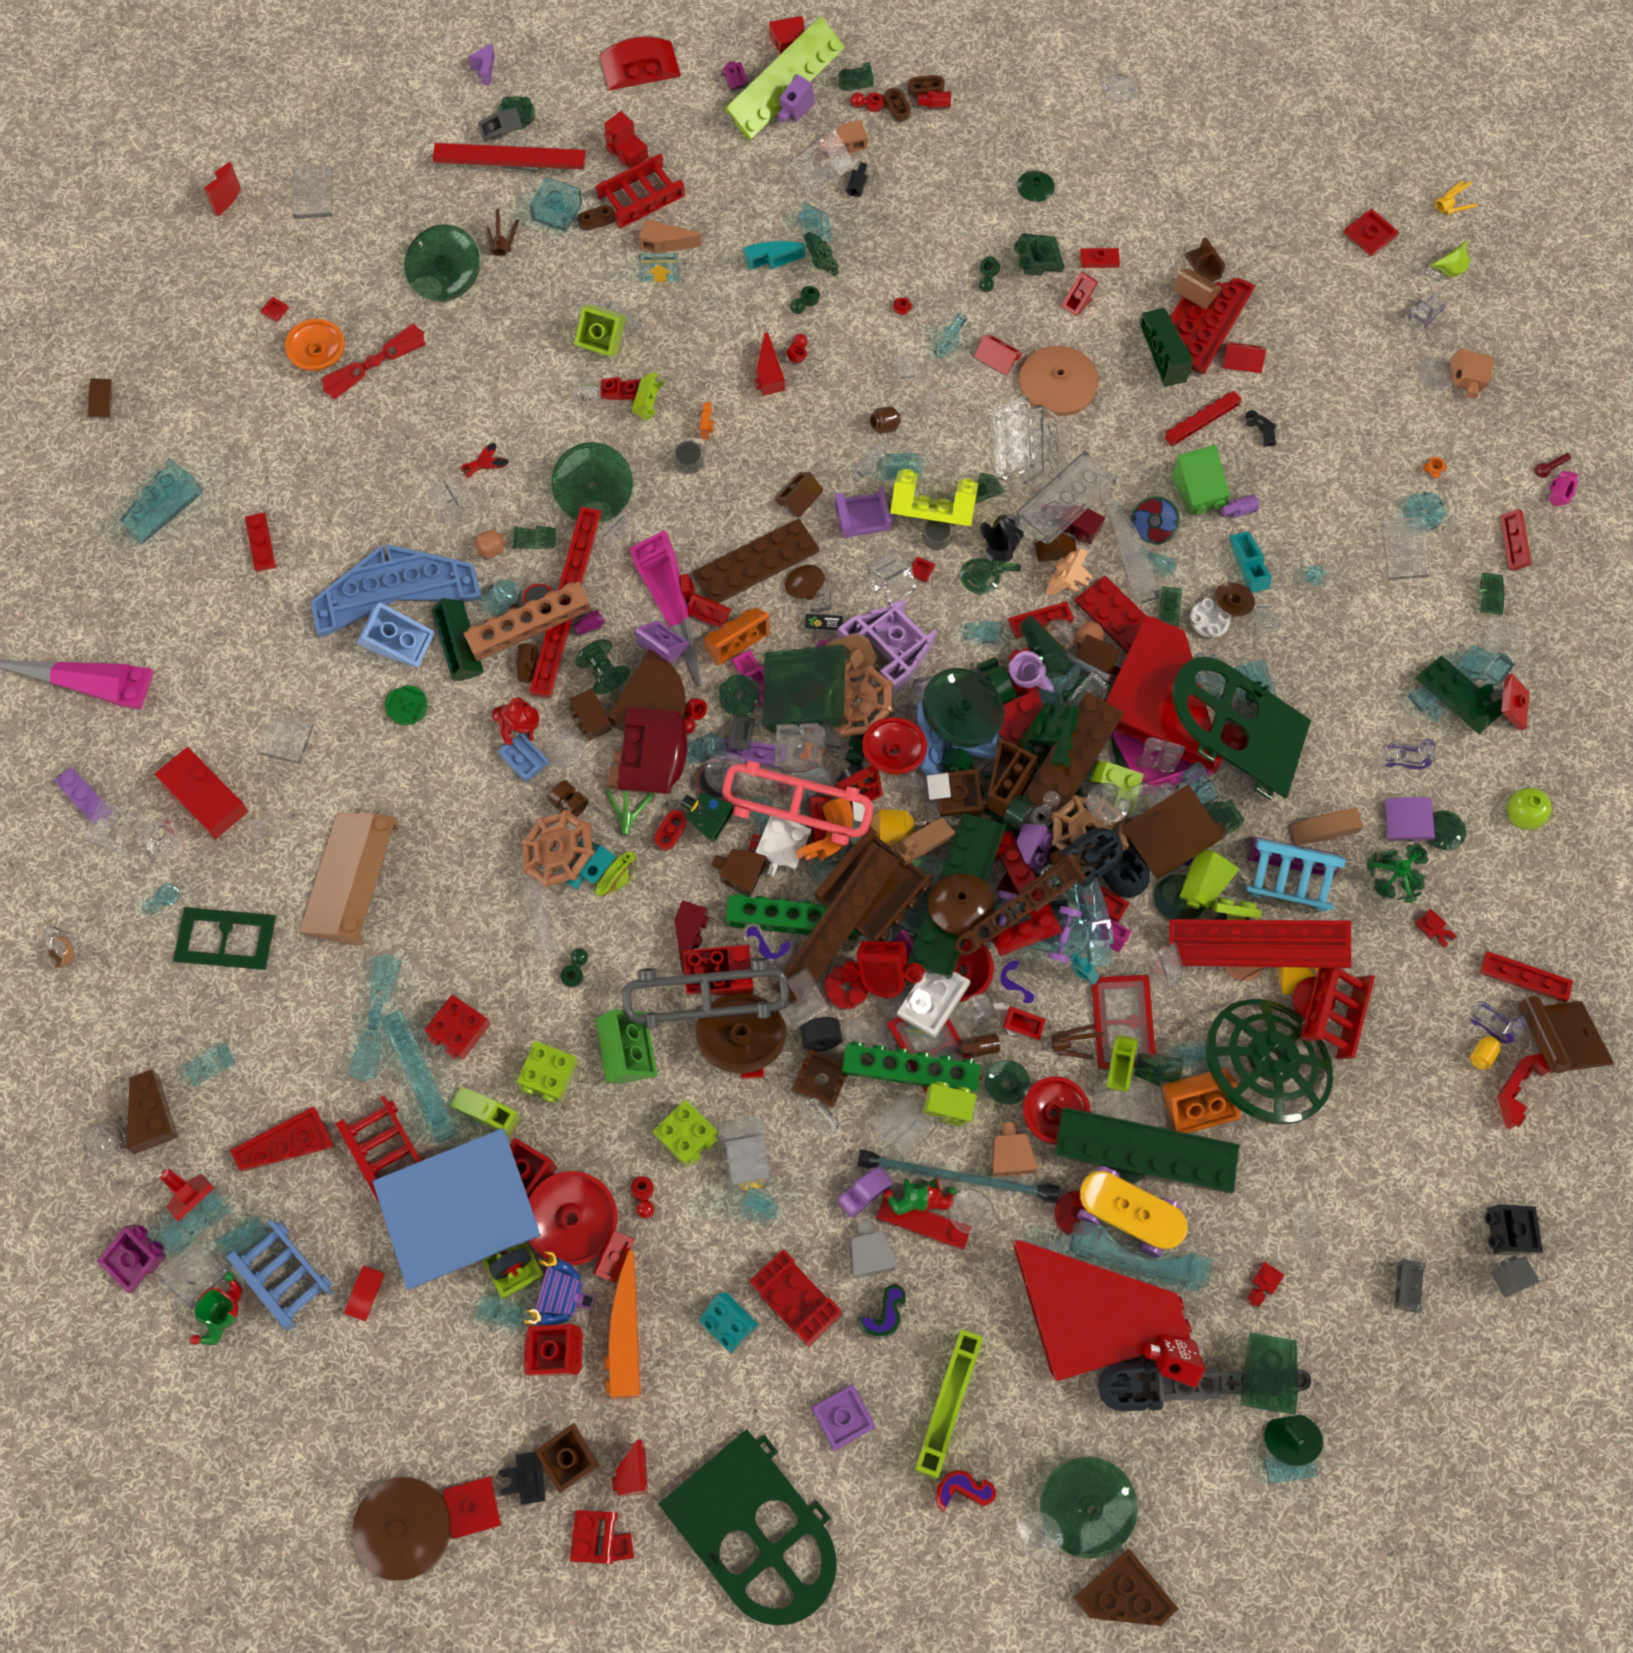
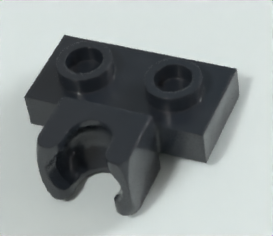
(525, 1479)

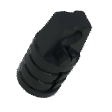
(857, 181)

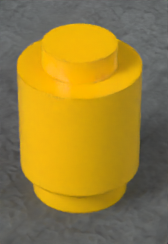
(1485, 1052)

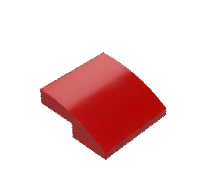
(223, 189)

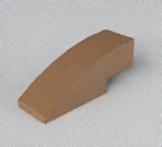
(1327, 826)

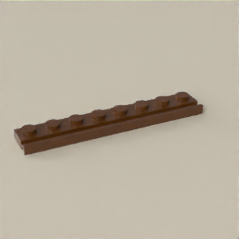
(843, 915)

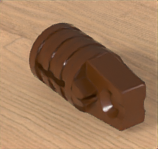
(526, 662)
(981, 1045)

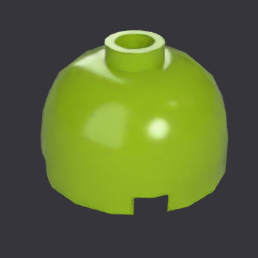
(1529, 808)

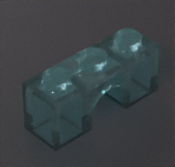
(183, 1233)

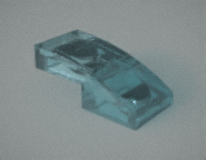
(1200, 783)
(211, 1064)

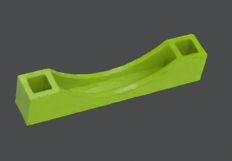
(948, 1404)

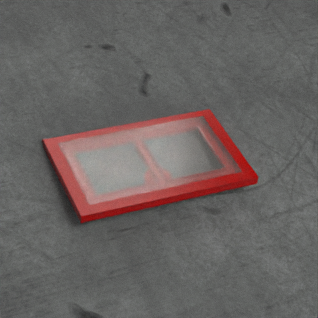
(1125, 1009)
(916, 1040)

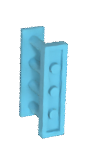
(1309, 858)

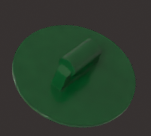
(1294, 1440)

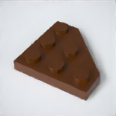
(1126, 1594)

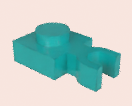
(1084, 968)

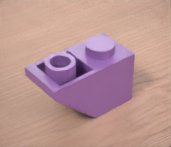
(1034, 845)

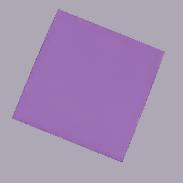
(1410, 819)

